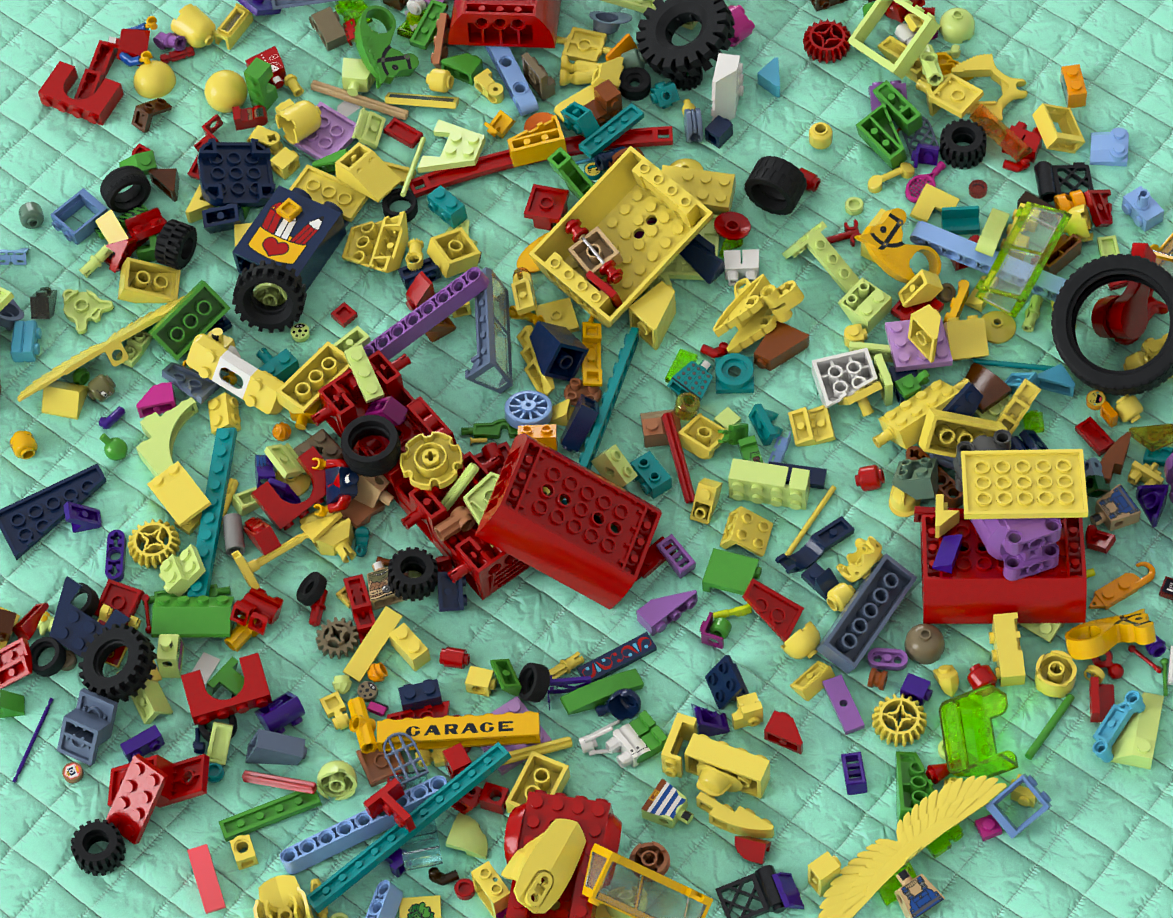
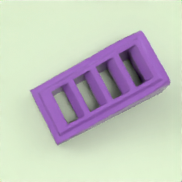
(681, 572)

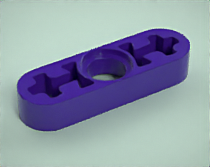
(111, 549)

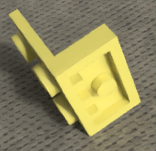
(747, 531)

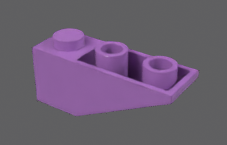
(661, 611)

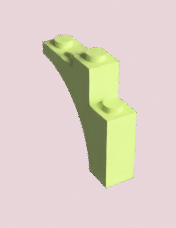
(161, 435)

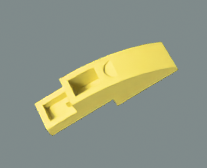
(741, 822)

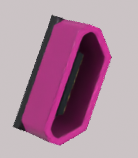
(377, 708)

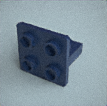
(726, 682)

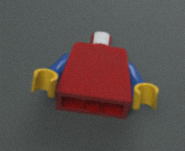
(133, 43)

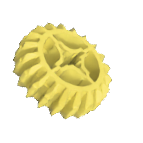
(153, 537)
(914, 724)

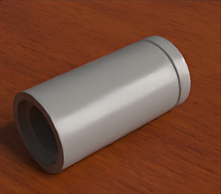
(233, 533)

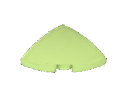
(467, 837)

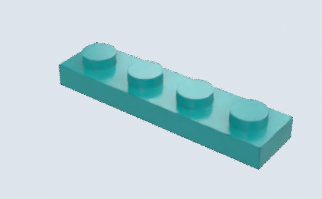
(611, 131)

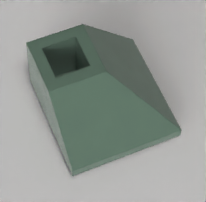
(917, 477)

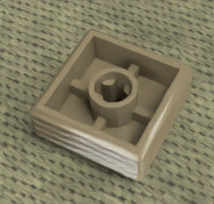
(323, 444)

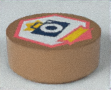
(72, 772)

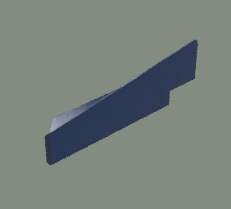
(702, 258)

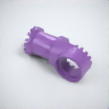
(170, 40)

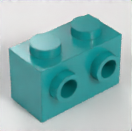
(579, 119)
(447, 207)
(651, 475)

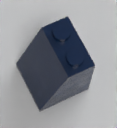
(557, 351)

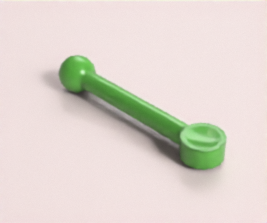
(1164, 661)

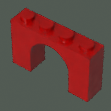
(94, 108)
(283, 513)
(207, 708)

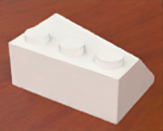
(727, 86)
(842, 375)

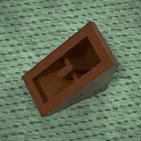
(167, 181)

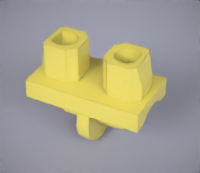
(1145, 473)

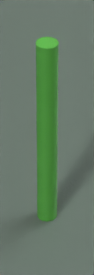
(1049, 726)

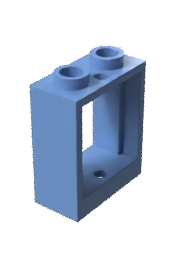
(70, 207)
(1002, 818)

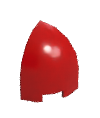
(752, 848)

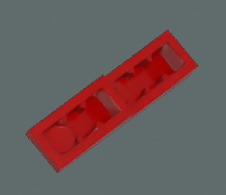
(97, 70)

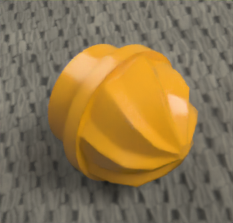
(281, 431)
(377, 672)

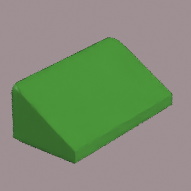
(506, 676)

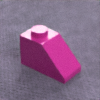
(158, 399)

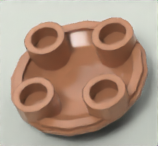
(576, 388)

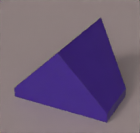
(1152, 500)
(710, 722)

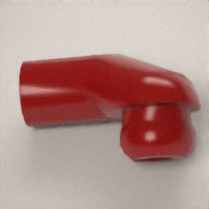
(1017, 167)
(715, 352)

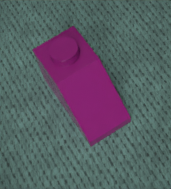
(388, 408)

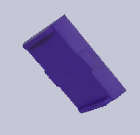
(788, 890)

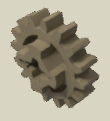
(330, 644)

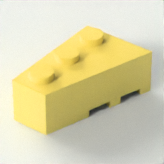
(1007, 650)

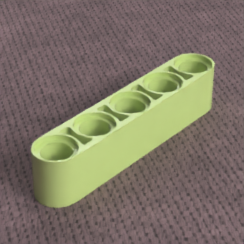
(992, 232)

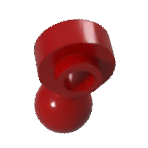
(1115, 670)

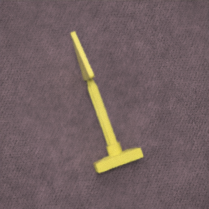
(311, 530)

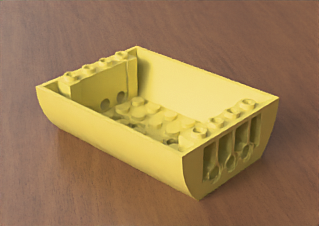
(620, 207)

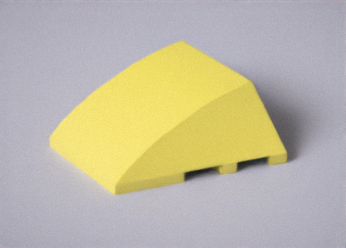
(378, 243)

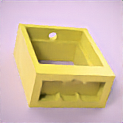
(1071, 137)
(492, 894)

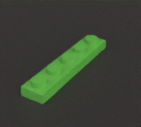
(268, 814)

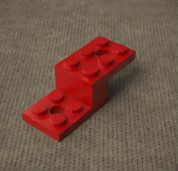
(177, 785)

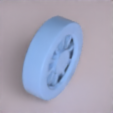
(528, 409)

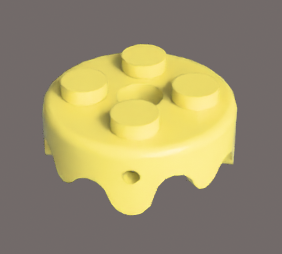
(862, 560)

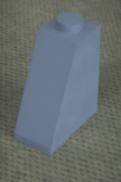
(275, 748)

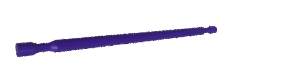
(33, 740)

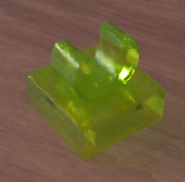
(1034, 421)

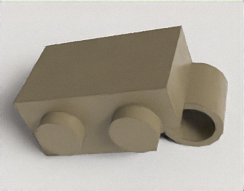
(328, 28)

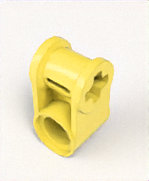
(268, 138)

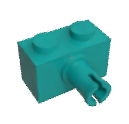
(280, 366)

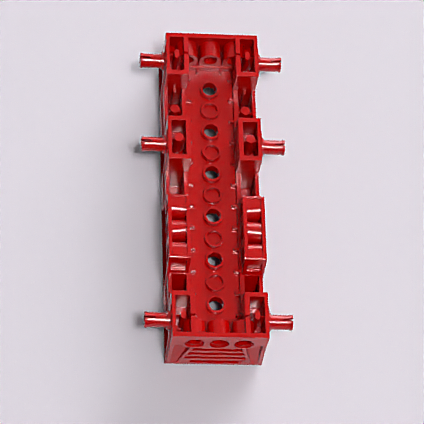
(471, 557)

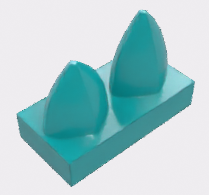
(761, 421)

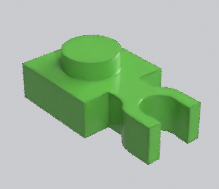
(735, 433)

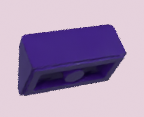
(948, 553)

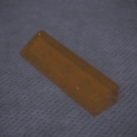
(1001, 133)

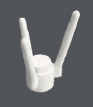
(589, 741)

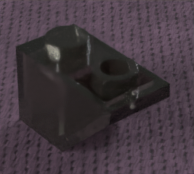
(43, 303)

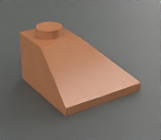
(654, 429)

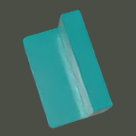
(961, 220)

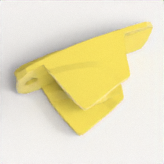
(548, 857)
(282, 899)

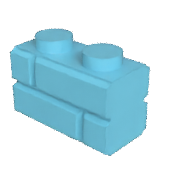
(25, 341)

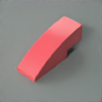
(206, 878)

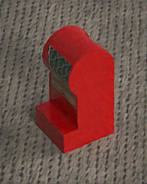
(249, 117)

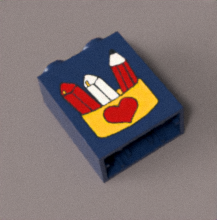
(301, 244)

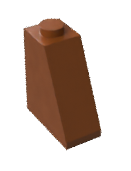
(780, 346)

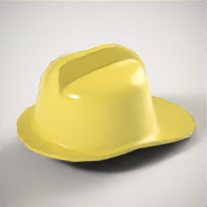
(901, 503)
(716, 782)

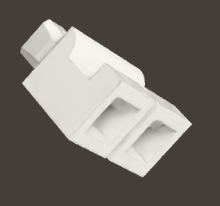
(735, 270)

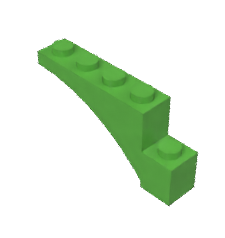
(570, 172)

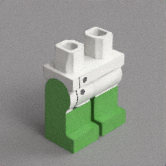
(637, 741)

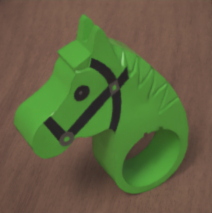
(375, 49)

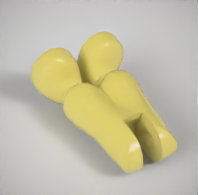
(577, 73)

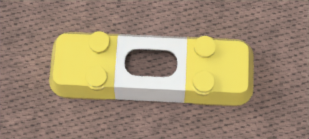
(258, 387)

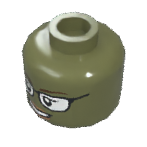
(101, 388)

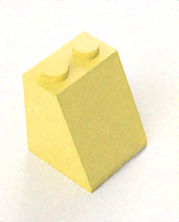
(654, 313)

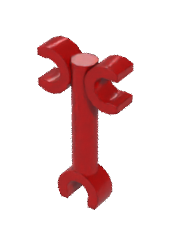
(850, 233)

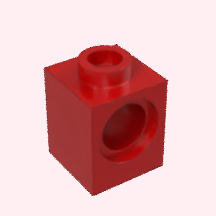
(488, 793)

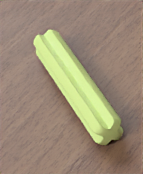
(459, 486)

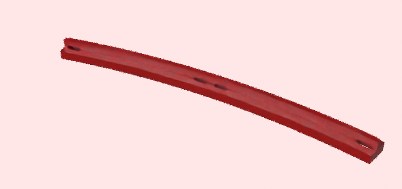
(502, 161)

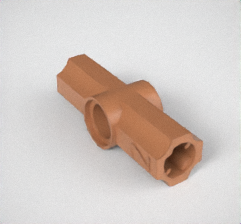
(459, 520)

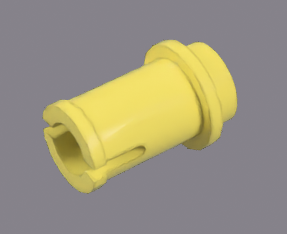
(291, 81)

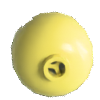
(1079, 223)
(803, 642)

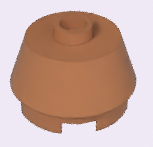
(651, 856)

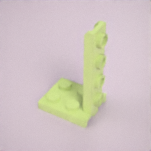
(826, 255)

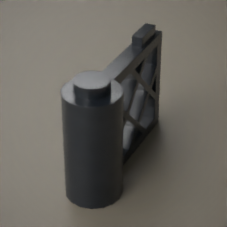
(1048, 178)
(765, 889)

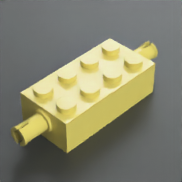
(906, 421)

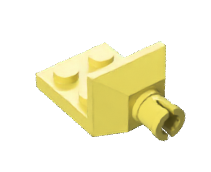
(951, 94)
(336, 539)

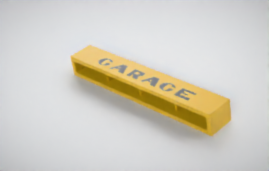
(467, 729)

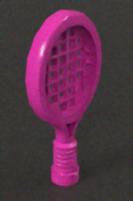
(929, 177)

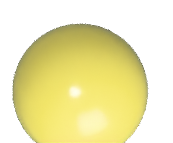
(154, 79)
(225, 90)

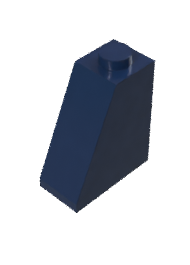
(579, 423)

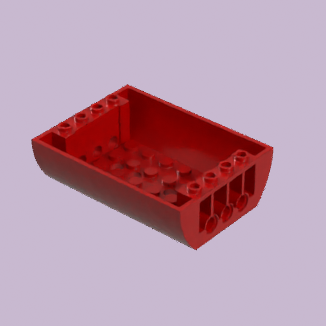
(505, 23)
(565, 538)
(980, 590)

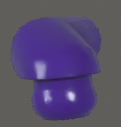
(108, 422)

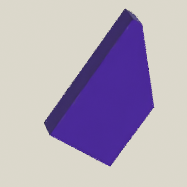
(284, 491)

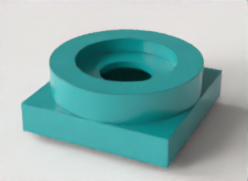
(740, 384)

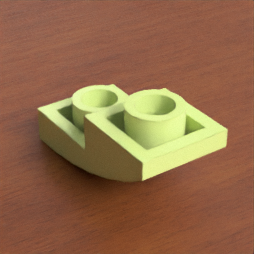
(135, 348)

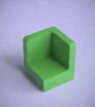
(147, 252)

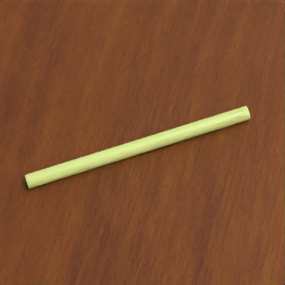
(413, 166)

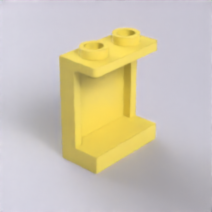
(681, 730)

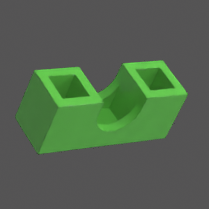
(257, 78)

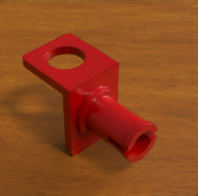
(208, 131)

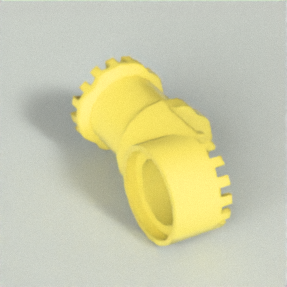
(415, 254)

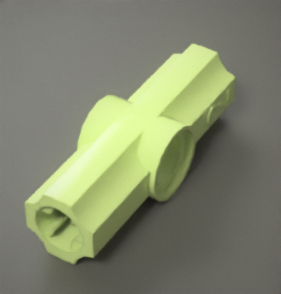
(930, 66)

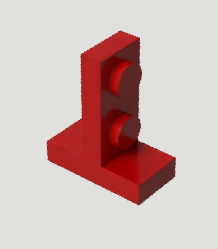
(385, 801)

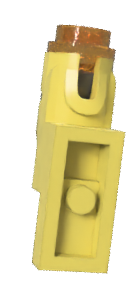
(523, 291)

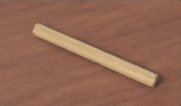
(360, 100)

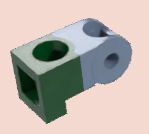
(1094, 478)

